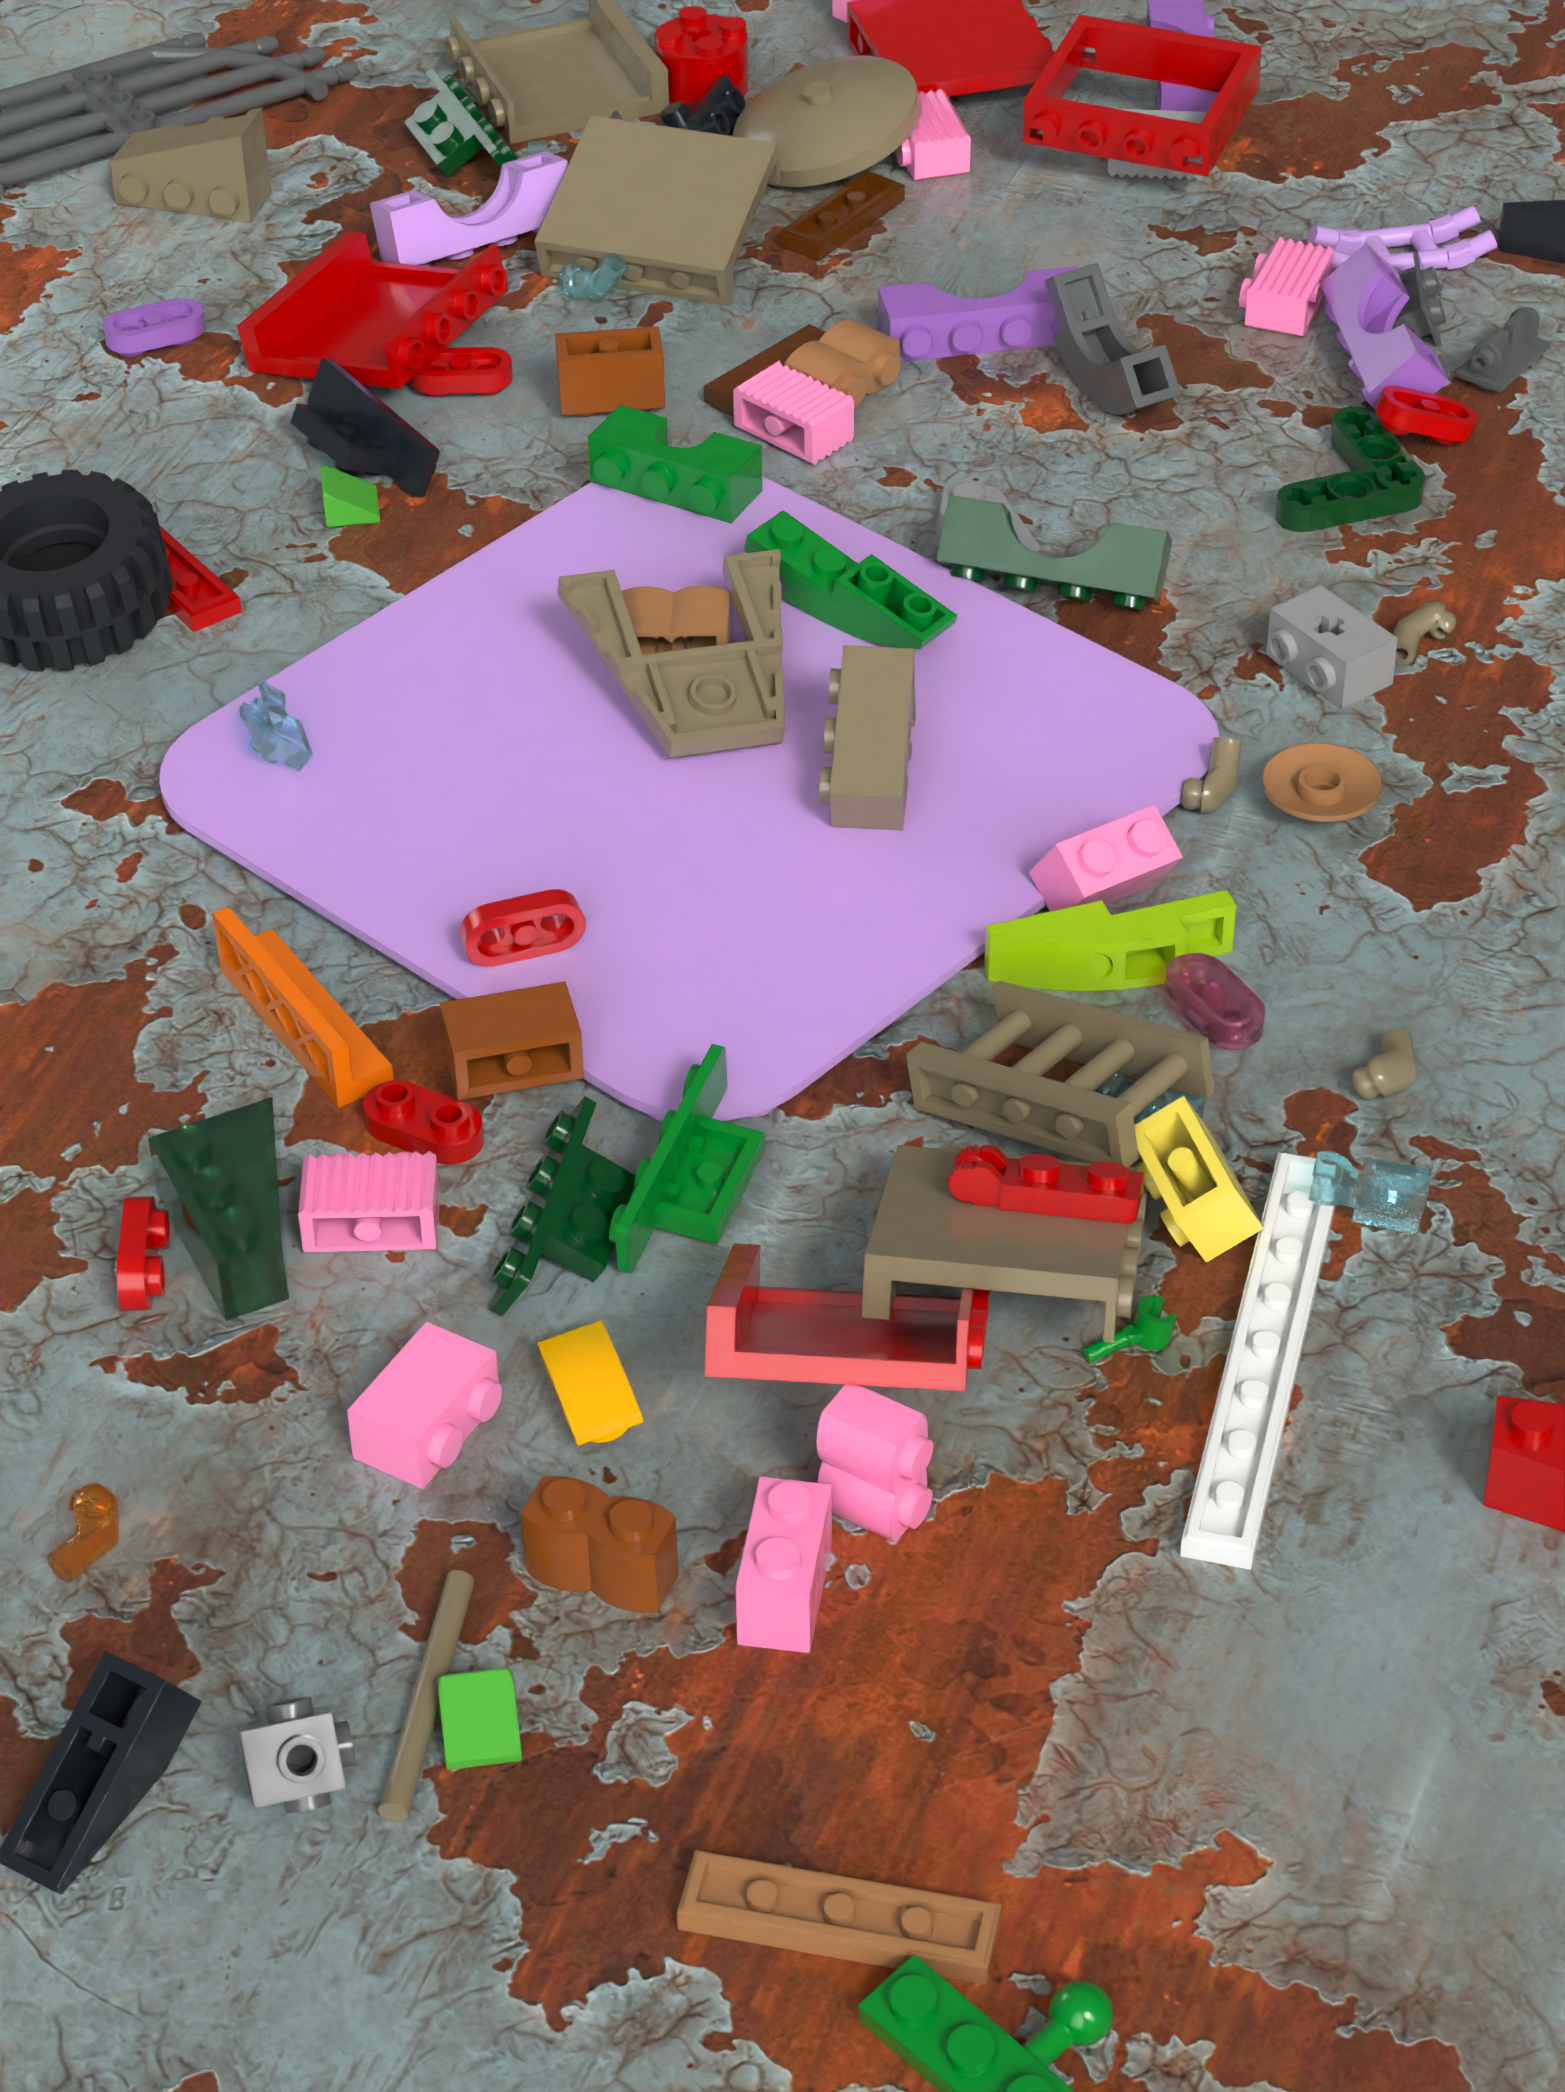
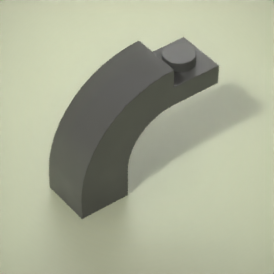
(1099, 353)

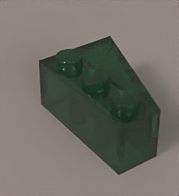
(228, 1204)

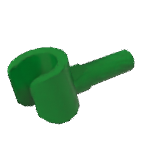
(1146, 1331)

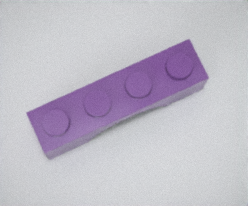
(1184, 17)
(1364, 303)
(948, 325)

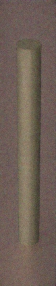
(425, 1697)

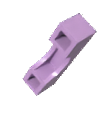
(417, 231)

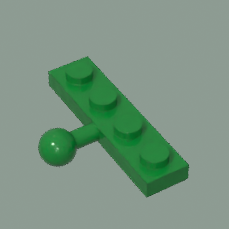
(966, 2050)

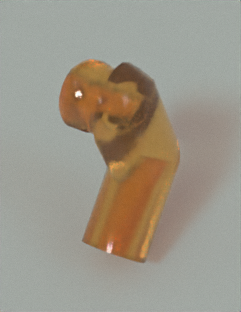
(95, 1531)

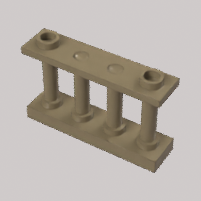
(1054, 1113)

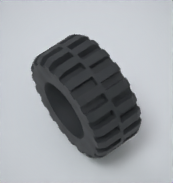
(77, 570)

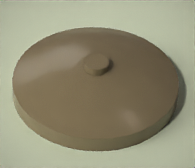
(833, 117)

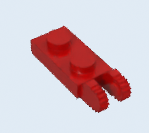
(1045, 1186)

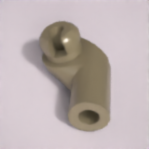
(1410, 629)
(1219, 781)
(1391, 1070)

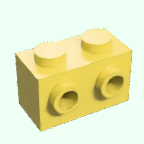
(1194, 1180)

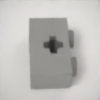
(1331, 646)

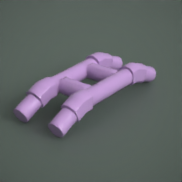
(1420, 236)

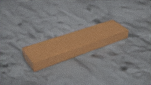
(838, 1916)

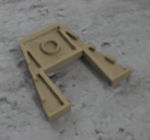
(698, 695)

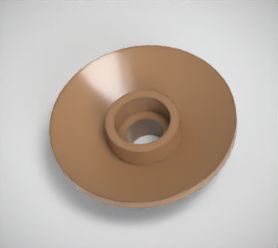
(1322, 782)

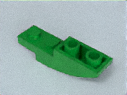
(854, 597)

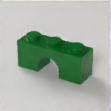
(709, 479)

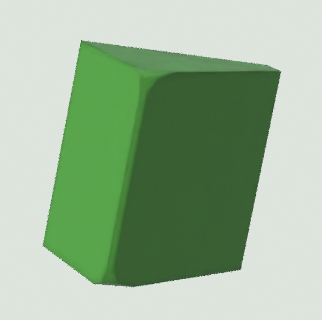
(348, 499)
(479, 1718)

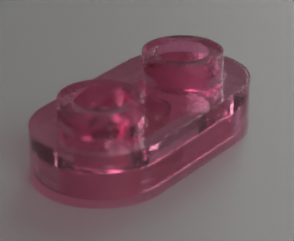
(1214, 1001)

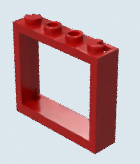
(1152, 55)

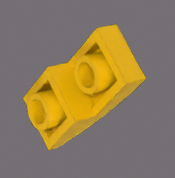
(590, 1384)

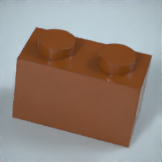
(610, 370)
(512, 1040)

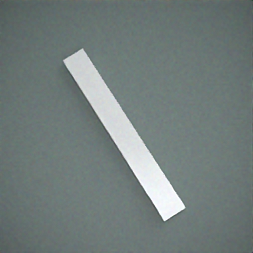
(1259, 1371)

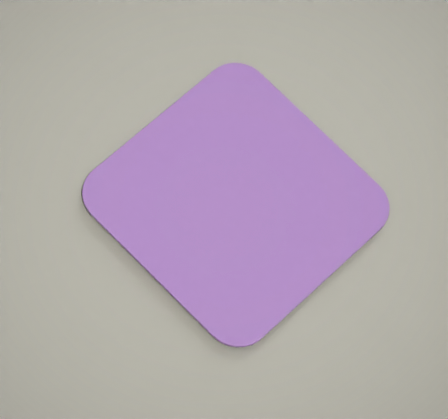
(495, 757)

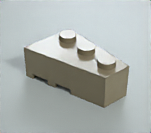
(197, 168)
(869, 737)

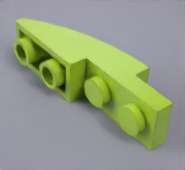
(1101, 951)

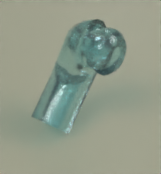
(592, 285)

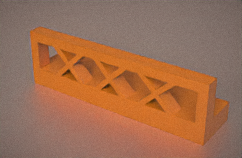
(299, 1011)

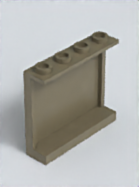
(561, 73)
(659, 201)
(944, 1242)

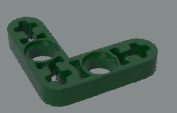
(1321, 500)

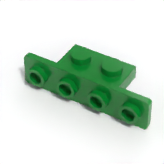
(695, 1171)

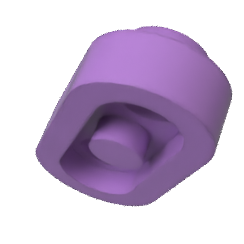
(154, 326)

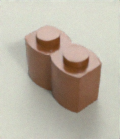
(600, 1543)

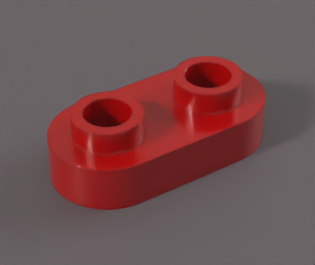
(465, 371)
(1425, 413)
(522, 928)
(423, 1121)
(138, 1267)

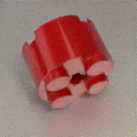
(699, 50)

